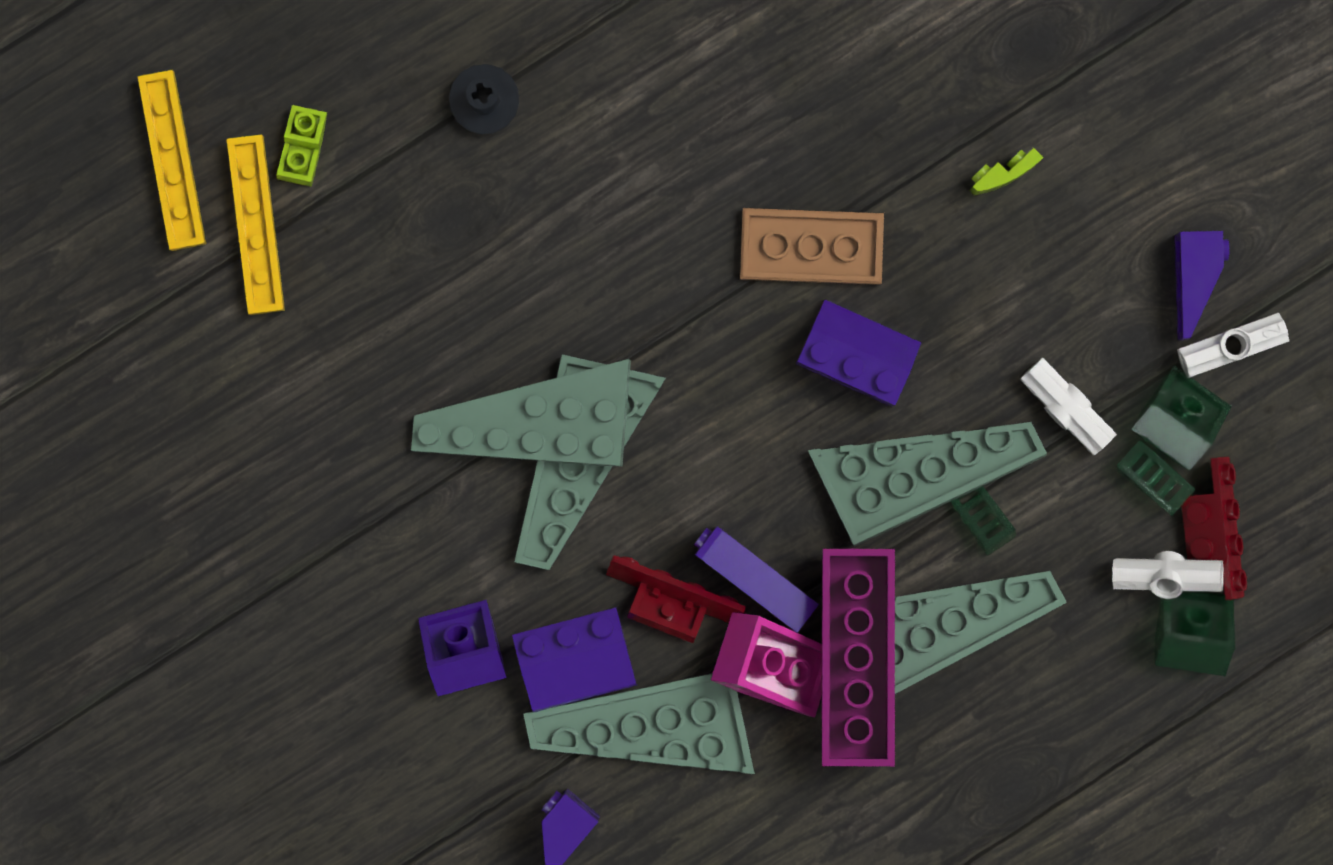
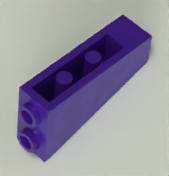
(755, 578)

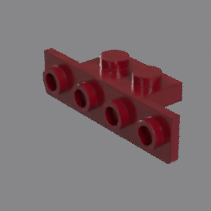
(1213, 530)
(668, 602)

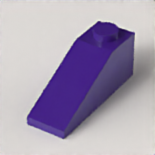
(1198, 267)

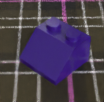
(461, 648)
(565, 826)

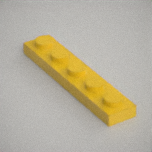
(171, 160)
(255, 224)

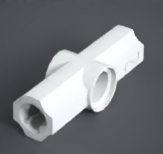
(1253, 338)
(1068, 406)
(1168, 574)

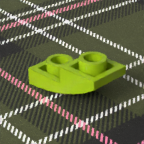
(302, 145)
(991, 179)

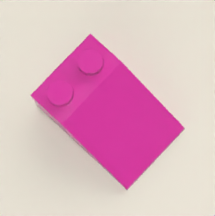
(770, 664)

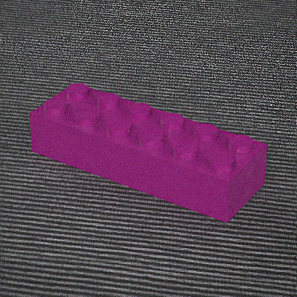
(858, 657)

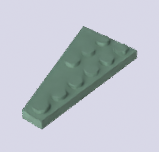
(553, 420)
(906, 477)
(564, 489)
(956, 621)
(665, 723)

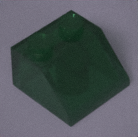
(1181, 418)
(1196, 633)

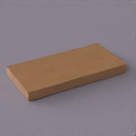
(812, 246)

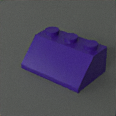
(859, 353)
(574, 660)

